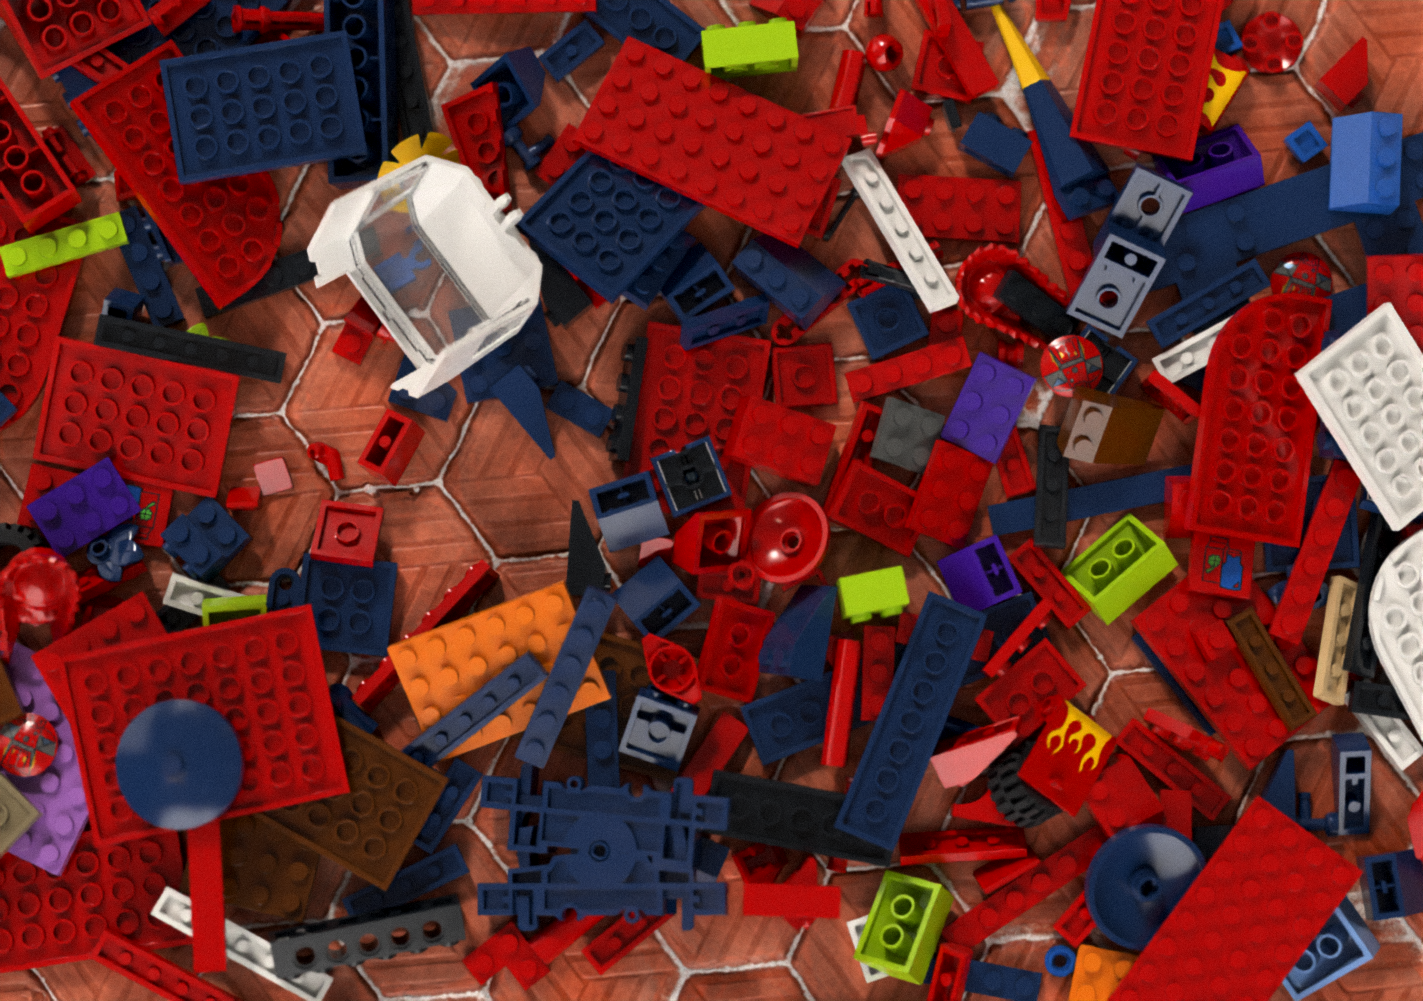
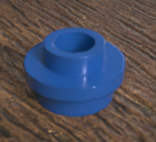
(1069, 956)

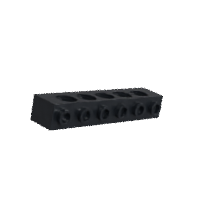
(351, 928)

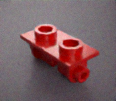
(170, 14)
(68, 155)

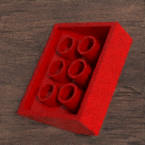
(67, 31)

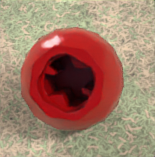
(884, 53)

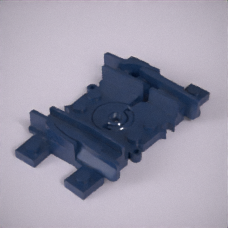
(630, 830)

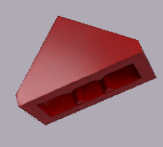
(760, 863)

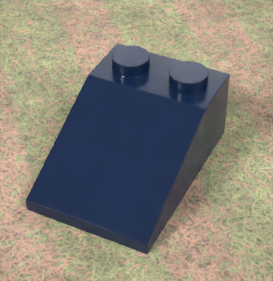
(801, 635)

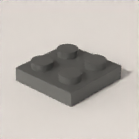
(906, 435)

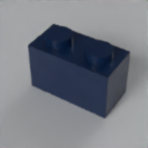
(995, 143)

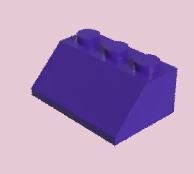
(1220, 168)

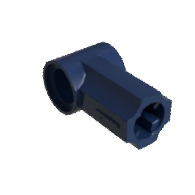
(347, 709)

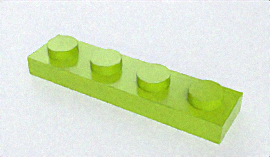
(64, 245)

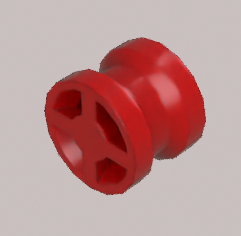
(1011, 353)

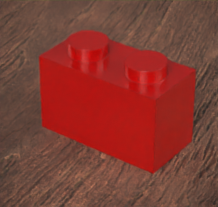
(391, 447)

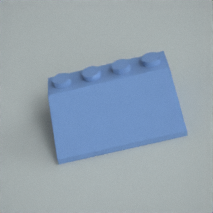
(1336, 950)

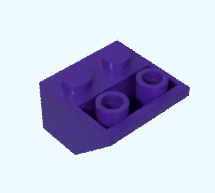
(980, 574)

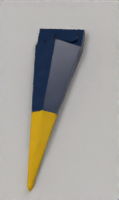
(1073, 165)

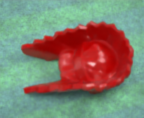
(980, 277)
(34, 590)

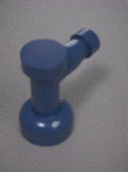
(529, 155)
(1328, 824)

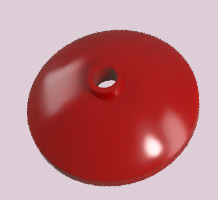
(774, 530)

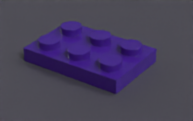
(988, 407)
(84, 507)

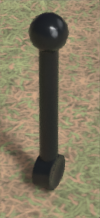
(854, 195)

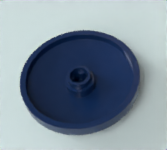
(180, 764)
(1139, 881)

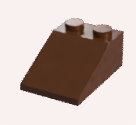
(1108, 428)

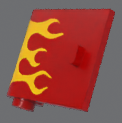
(1224, 83)
(1069, 752)

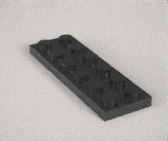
(790, 817)

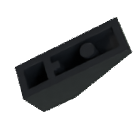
(560, 293)
(584, 558)

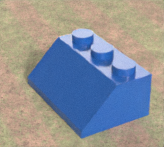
(1365, 163)

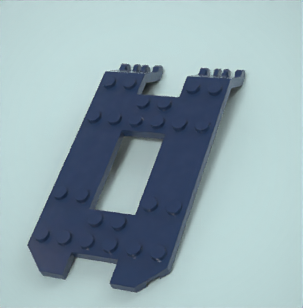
(1218, 236)

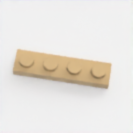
(1330, 678)

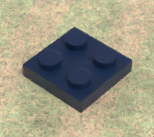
(887, 321)

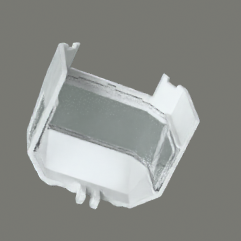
(432, 265)

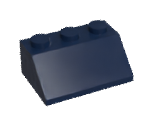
(788, 278)

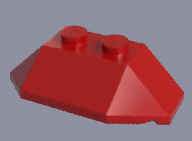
(1122, 797)

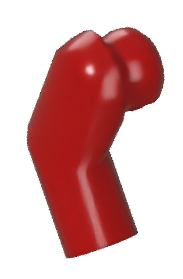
(329, 457)

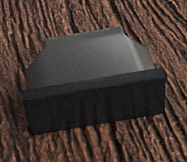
(951, 115)

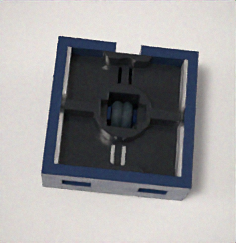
(1116, 361)
(687, 466)

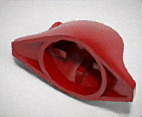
(671, 668)

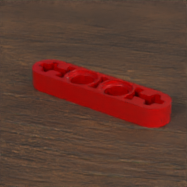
(795, 334)

